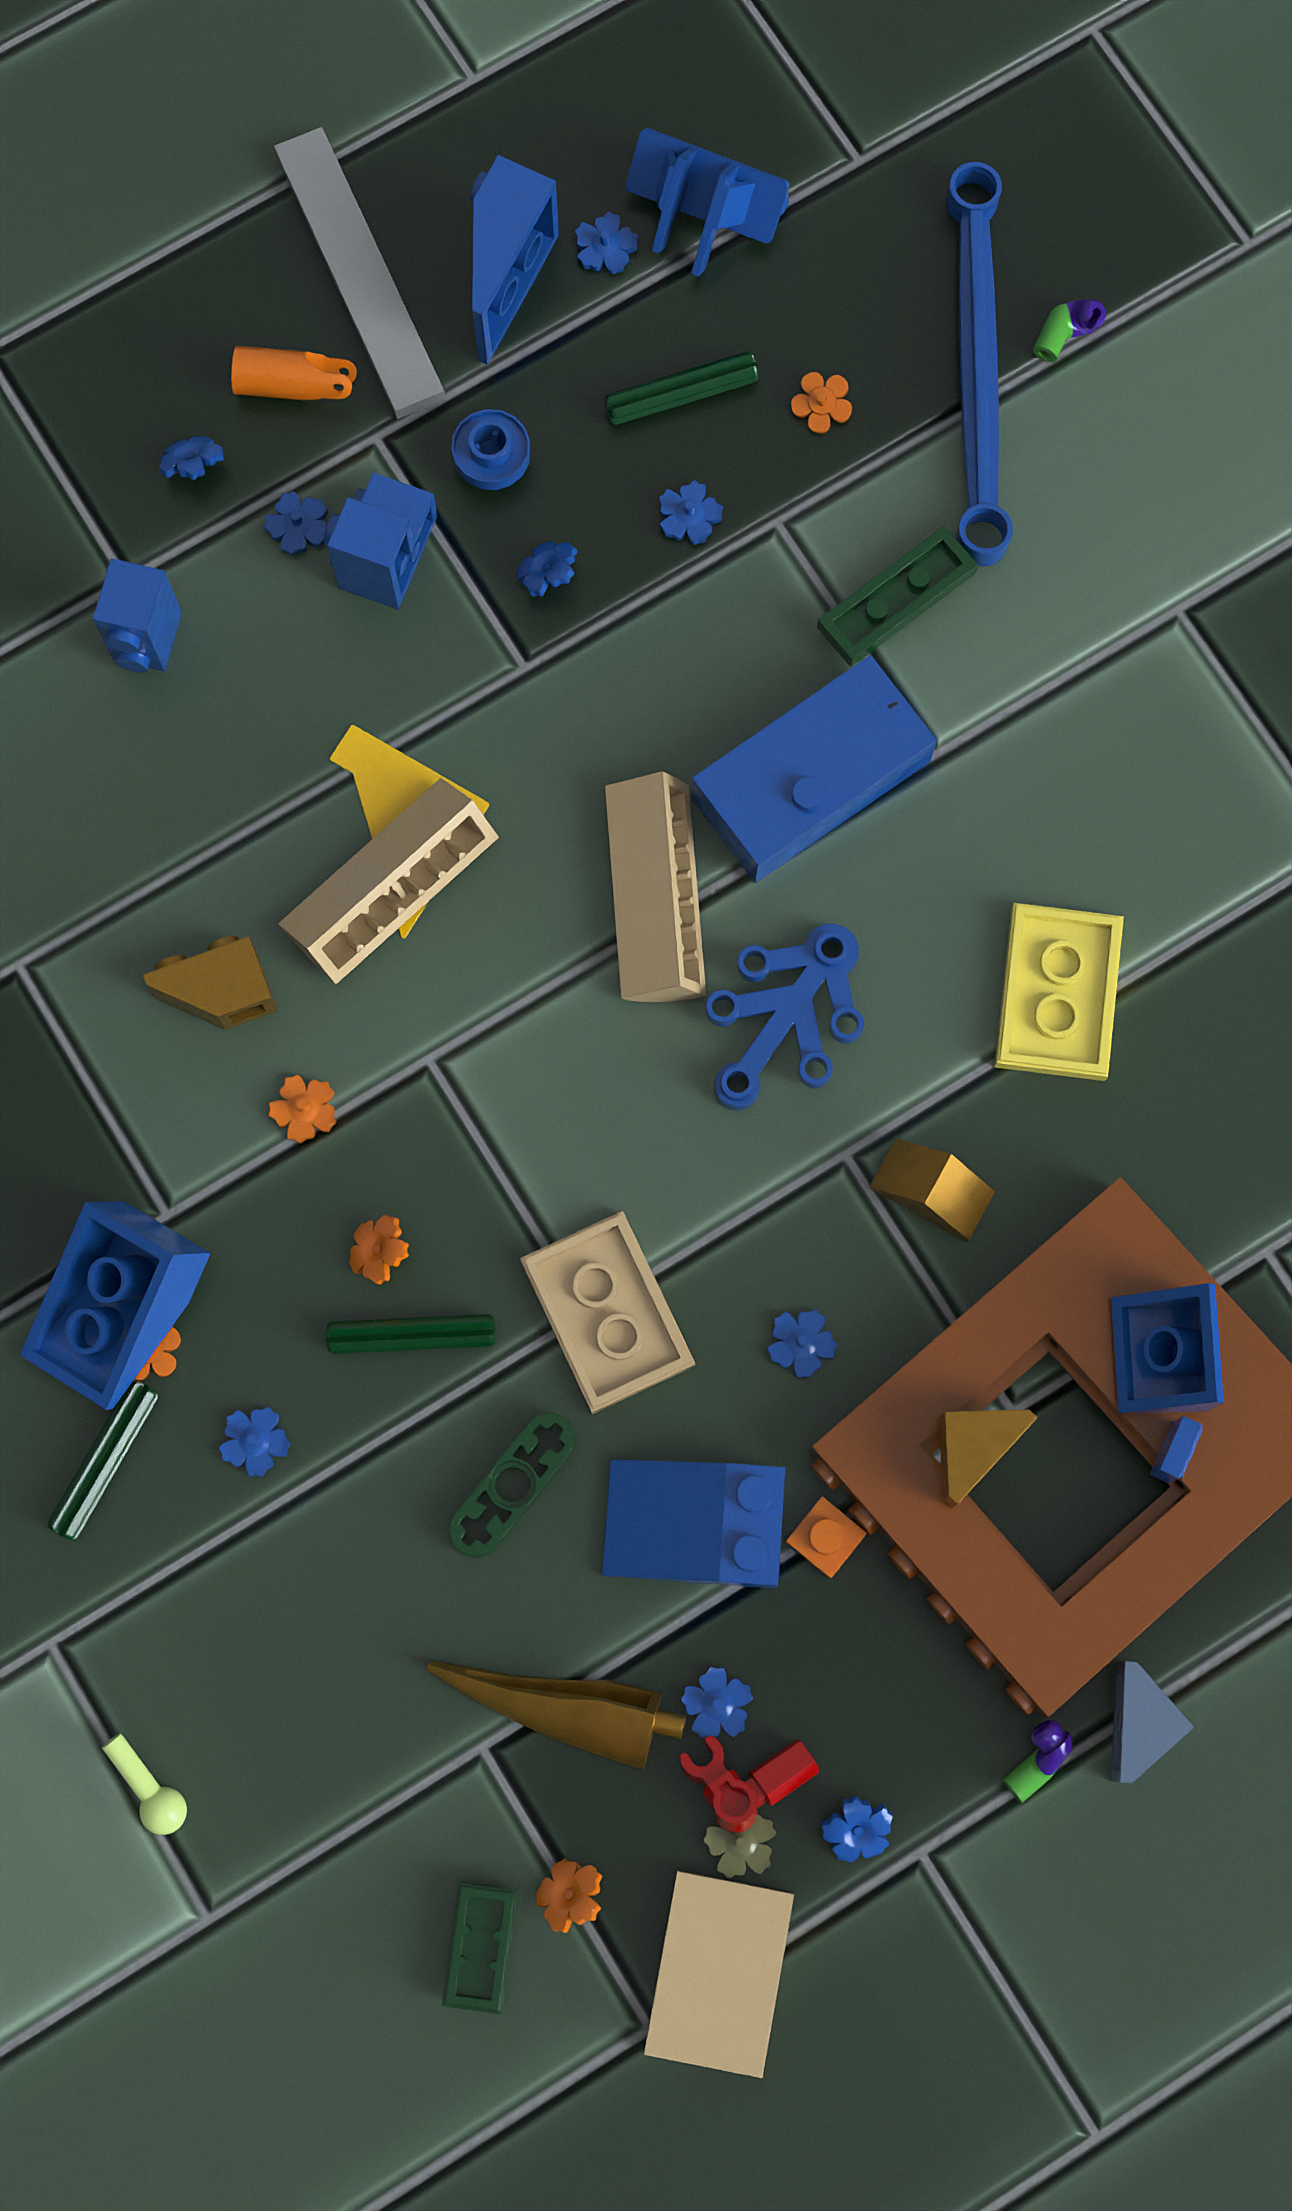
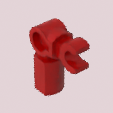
(737, 1801)

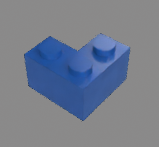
(380, 539)

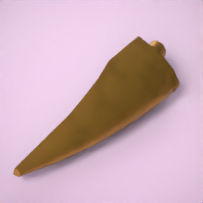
(587, 1714)

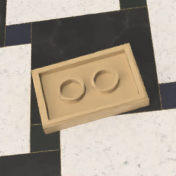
(607, 1312)
(719, 1974)

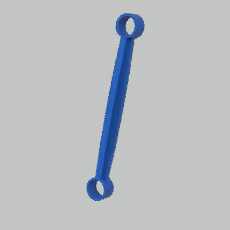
(978, 359)

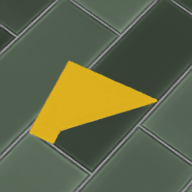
(387, 784)

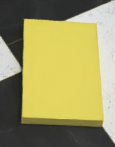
(1059, 992)

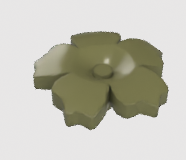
(741, 1847)

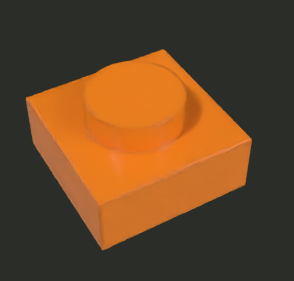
(826, 1537)

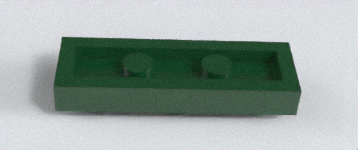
(897, 596)

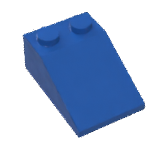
(511, 240)
(112, 1300)
(694, 1522)

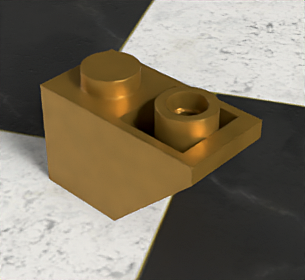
(217, 985)

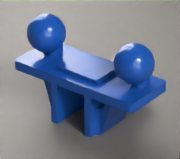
(706, 187)

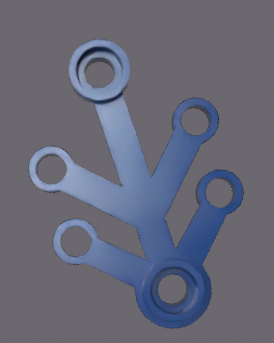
(791, 1007)

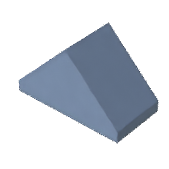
(1143, 1723)

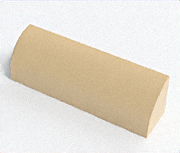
(389, 880)
(655, 889)

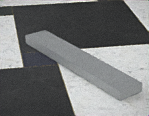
(359, 273)

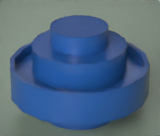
(490, 449)

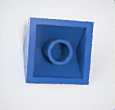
(1167, 1350)

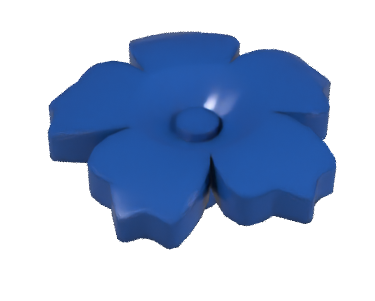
(605, 244)
(190, 457)
(689, 513)
(297, 523)
(548, 565)
(801, 1342)
(254, 1441)
(717, 1704)
(858, 1830)

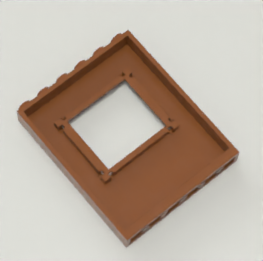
(973, 1571)

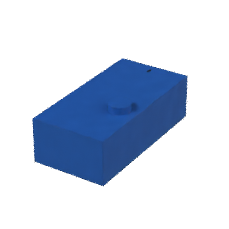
(812, 768)

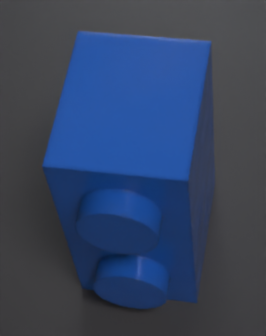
(137, 616)

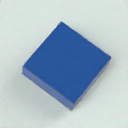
(1177, 1450)

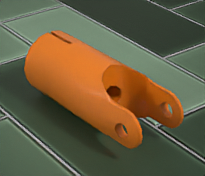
(289, 374)

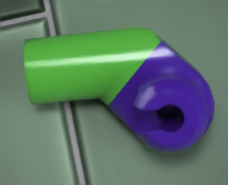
(1068, 322)
(1042, 1764)

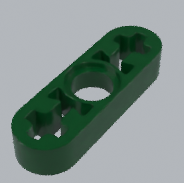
(474, 1510)

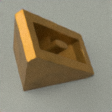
(933, 1187)
(973, 1444)

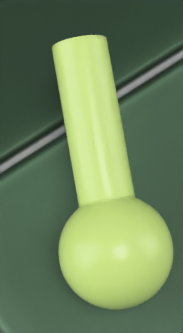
(161, 1808)

